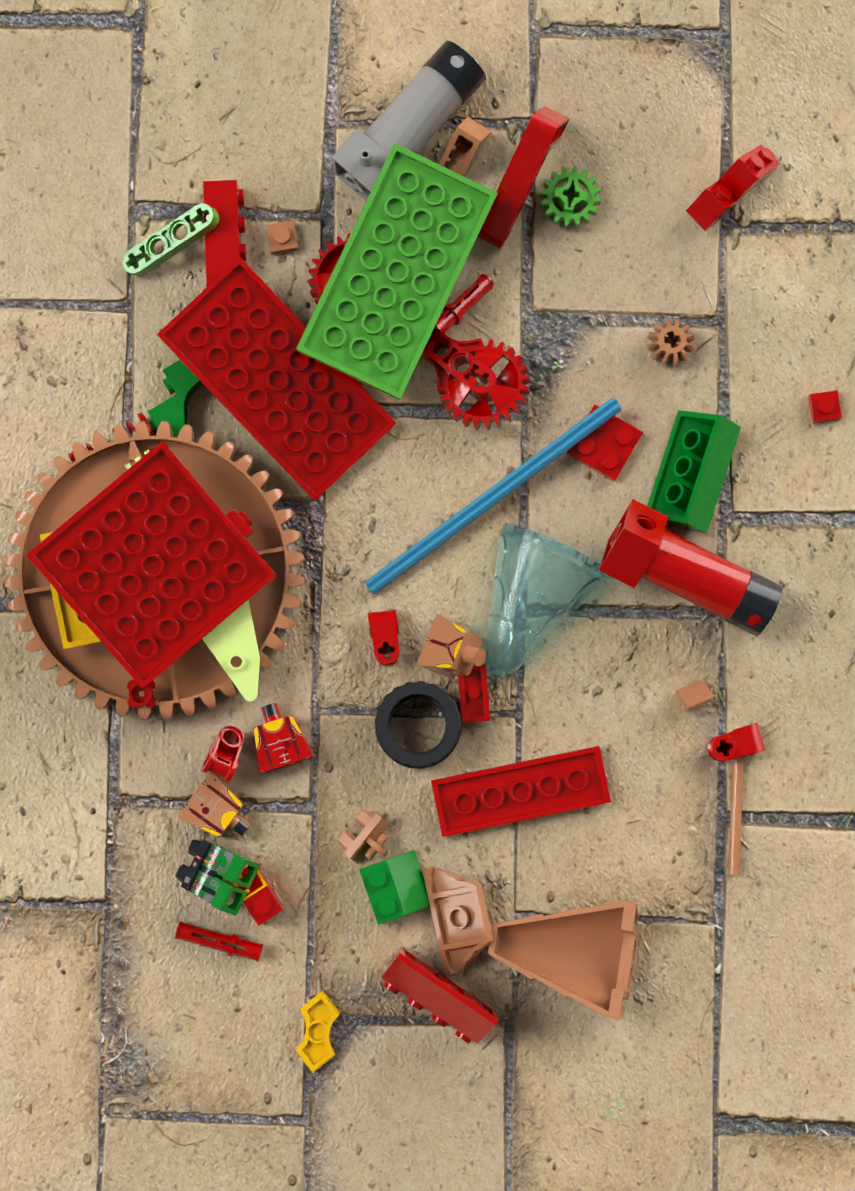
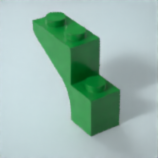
(175, 409)

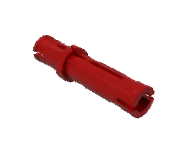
(453, 313)
(252, 949)

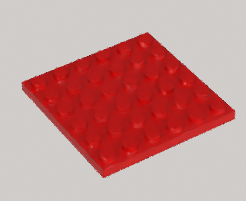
(151, 564)

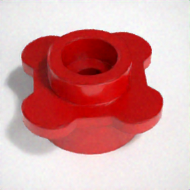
(136, 700)

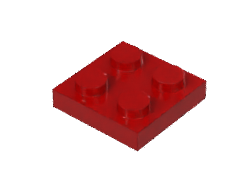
(607, 447)

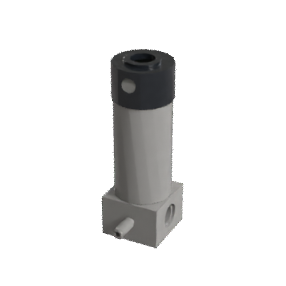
(411, 118)

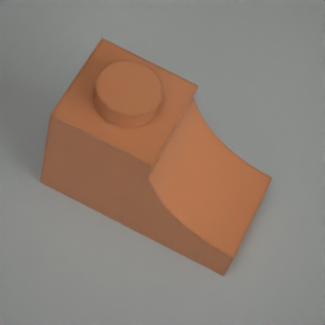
(464, 146)

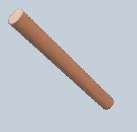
(735, 817)

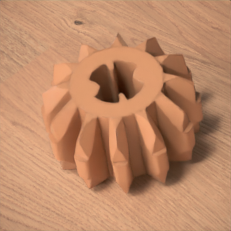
(676, 334)

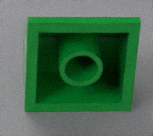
(395, 887)

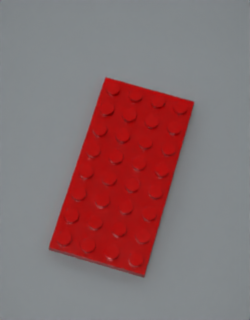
(298, 409)

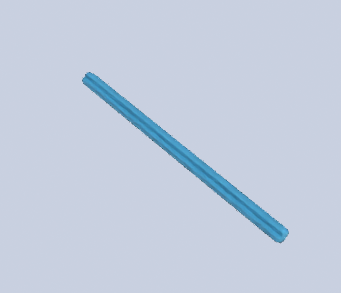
(493, 495)

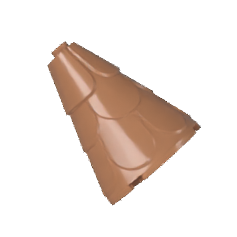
(575, 952)

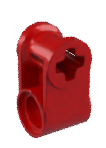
(384, 631)
(740, 743)
(224, 753)

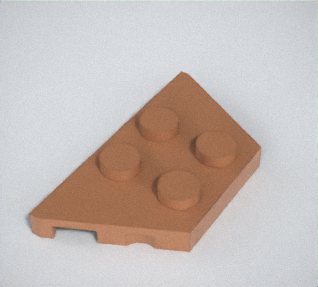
(458, 917)

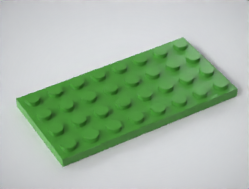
(396, 271)

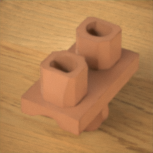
(369, 839)

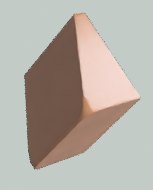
(694, 695)

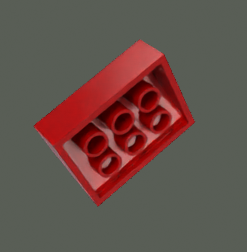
(440, 996)

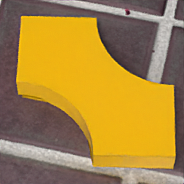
(316, 1045)

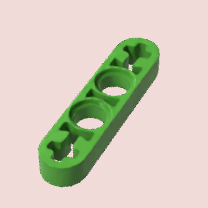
(172, 244)

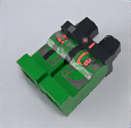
(207, 871)

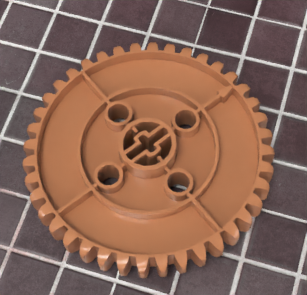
(230, 487)

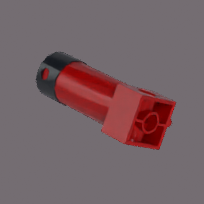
(648, 551)

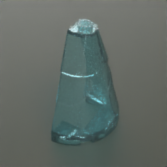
(532, 595)

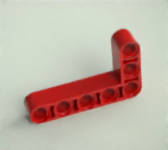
(540, 134)

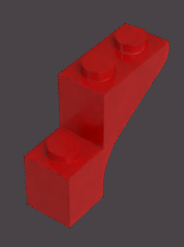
(732, 186)

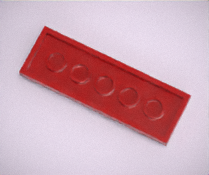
(520, 791)

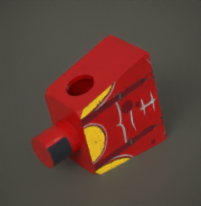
(279, 741)

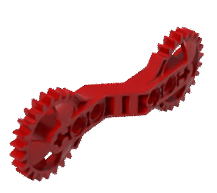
(455, 386)

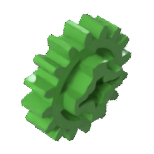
(559, 196)

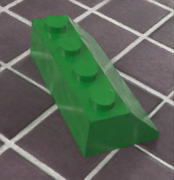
(694, 469)

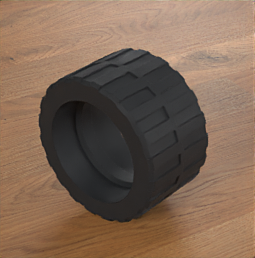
(394, 700)

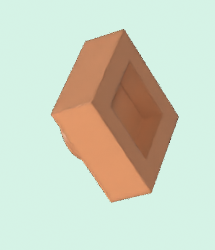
(282, 237)

